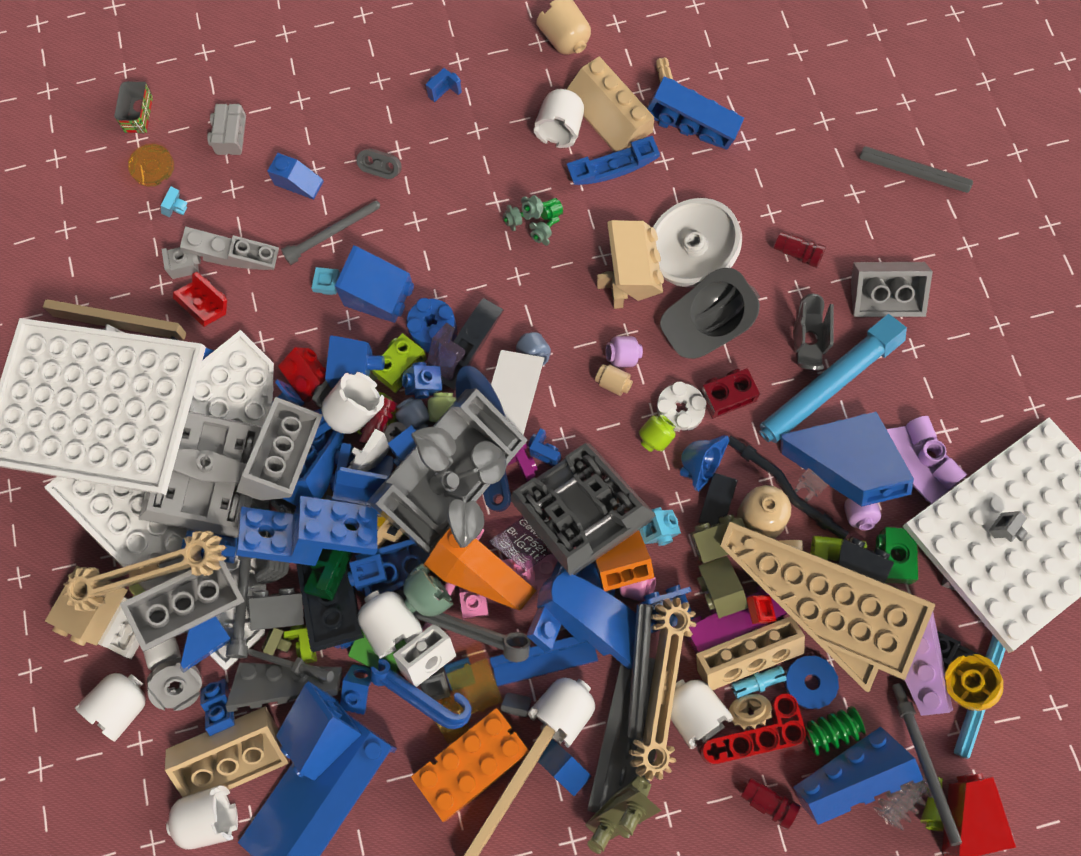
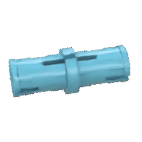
(758, 681)

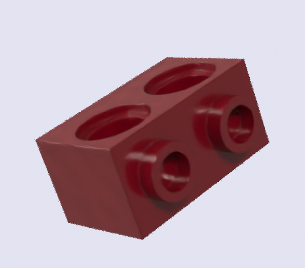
(733, 398)

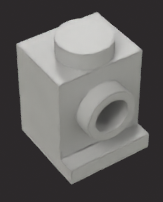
(180, 263)

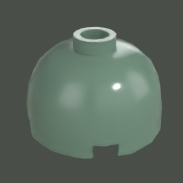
(425, 593)

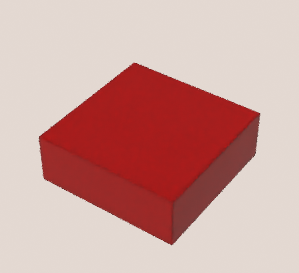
(761, 609)

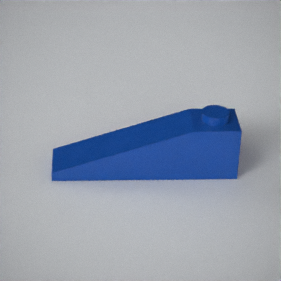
(318, 467)

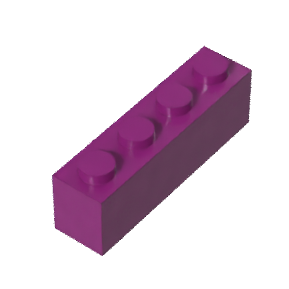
(715, 630)

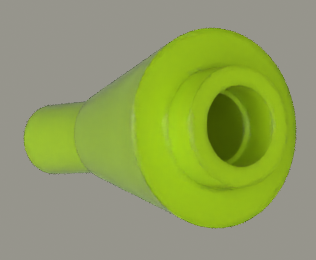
(931, 815)

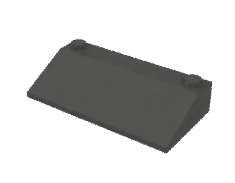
(406, 494)

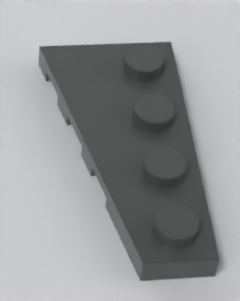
(269, 683)

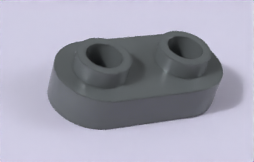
(380, 164)

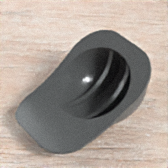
(711, 314)

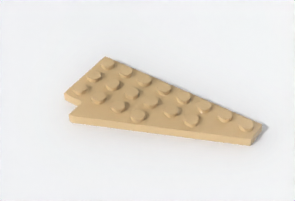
(845, 612)

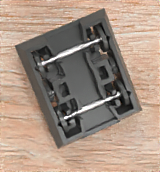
(581, 511)

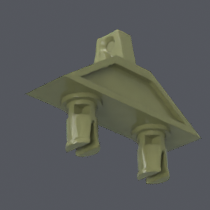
(621, 814)

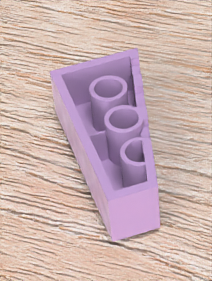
(927, 675)

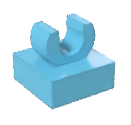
(172, 202)
(325, 280)

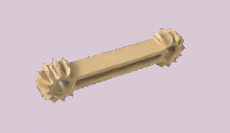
(144, 571)
(662, 689)

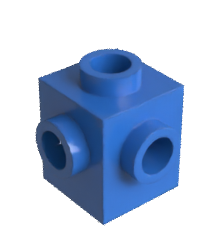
(422, 380)

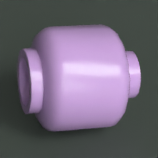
(623, 351)
(862, 517)

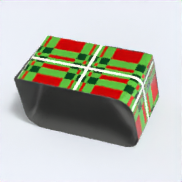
(128, 95)

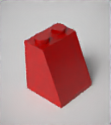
(978, 817)

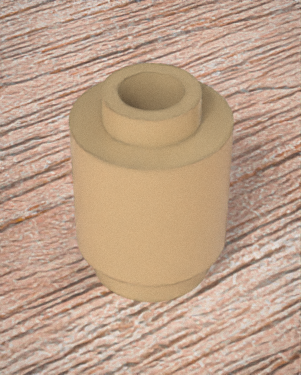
(614, 379)

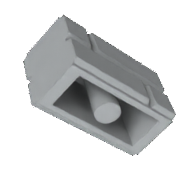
(227, 129)

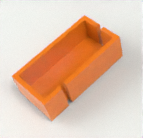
(470, 765)

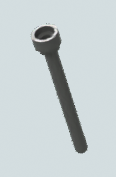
(294, 252)
(237, 646)

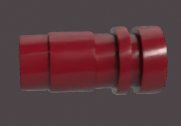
(799, 248)
(379, 421)
(769, 802)

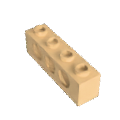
(750, 653)

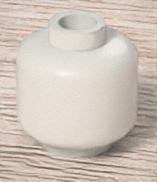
(162, 653)

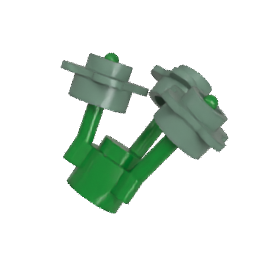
(535, 208)

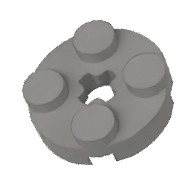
(179, 698)

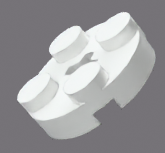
(682, 393)

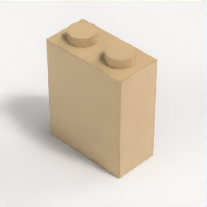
(84, 625)

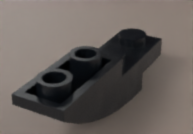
(474, 335)

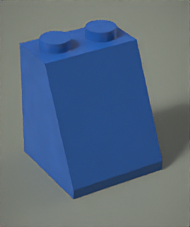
(373, 285)
(315, 732)

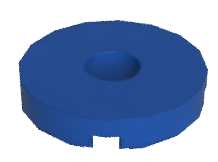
(827, 682)

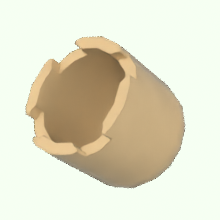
(565, 27)
(765, 510)

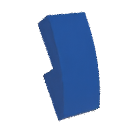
(213, 701)

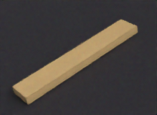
(114, 319)
(511, 792)

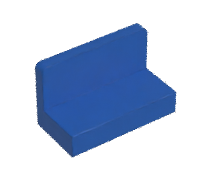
(356, 486)

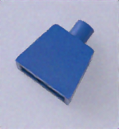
(350, 357)

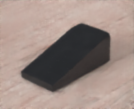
(718, 499)

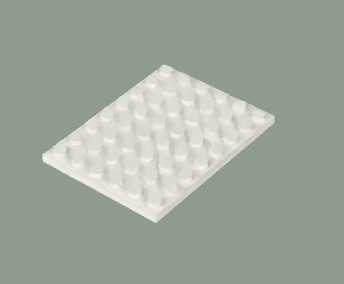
(96, 404)
(1014, 583)

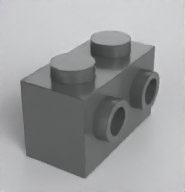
(275, 609)

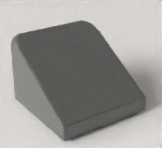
(436, 685)
(516, 704)

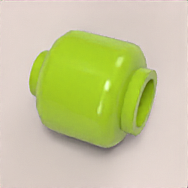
(657, 433)

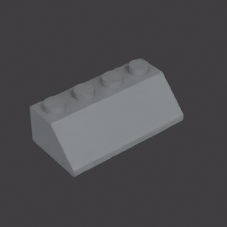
(279, 451)
(180, 605)

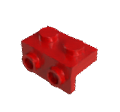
(201, 300)
(303, 371)

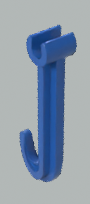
(386, 677)

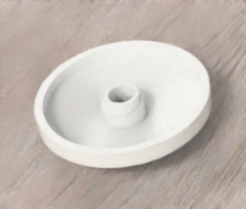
(696, 240)

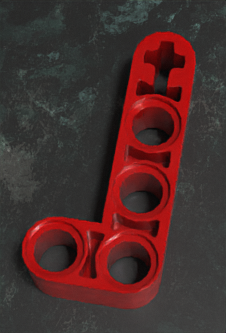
(751, 737)

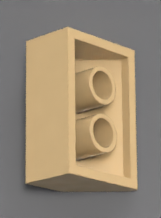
(635, 258)

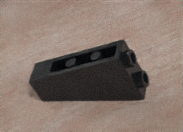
(864, 561)

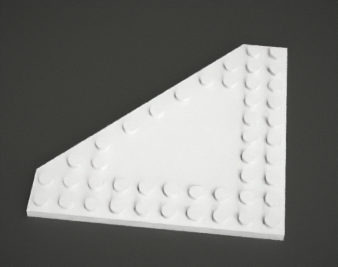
(231, 385)

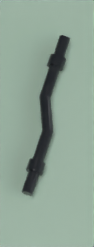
(824, 520)

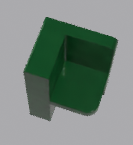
(327, 573)

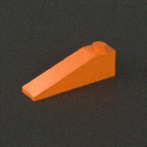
(479, 572)

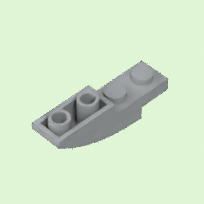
(229, 252)

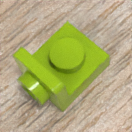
(302, 647)

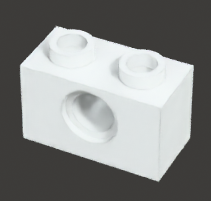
(424, 655)

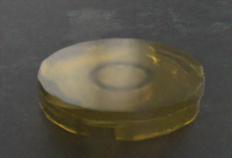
(151, 165)

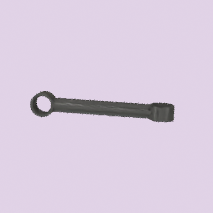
(481, 634)

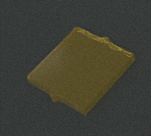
(476, 685)

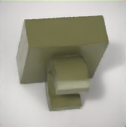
(275, 641)

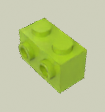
(399, 357)

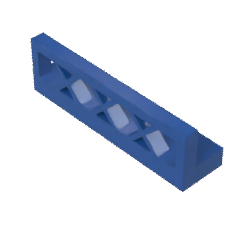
(564, 655)

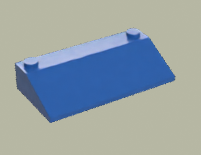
(307, 813)

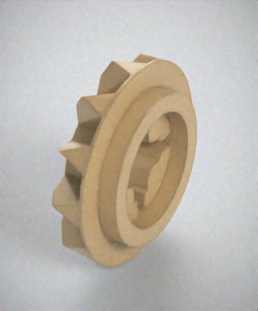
(760, 706)

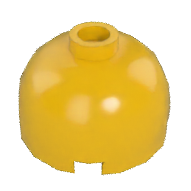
(974, 682)

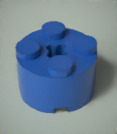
(427, 319)

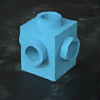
(661, 528)

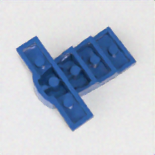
(585, 613)

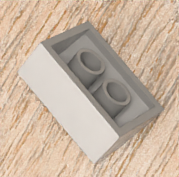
(890, 288)

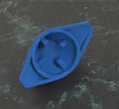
(702, 459)

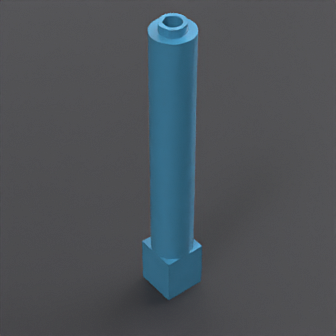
(880, 341)

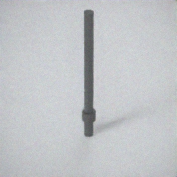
(907, 712)

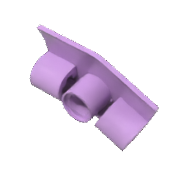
(931, 475)

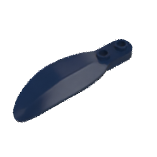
(471, 378)

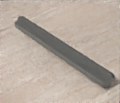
(916, 169)
(639, 671)

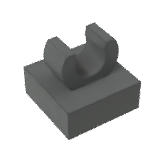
(1009, 526)

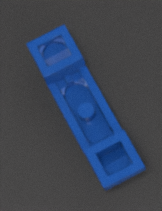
(615, 164)

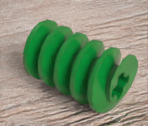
(833, 729)

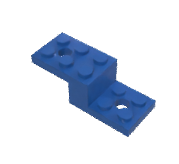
(305, 533)

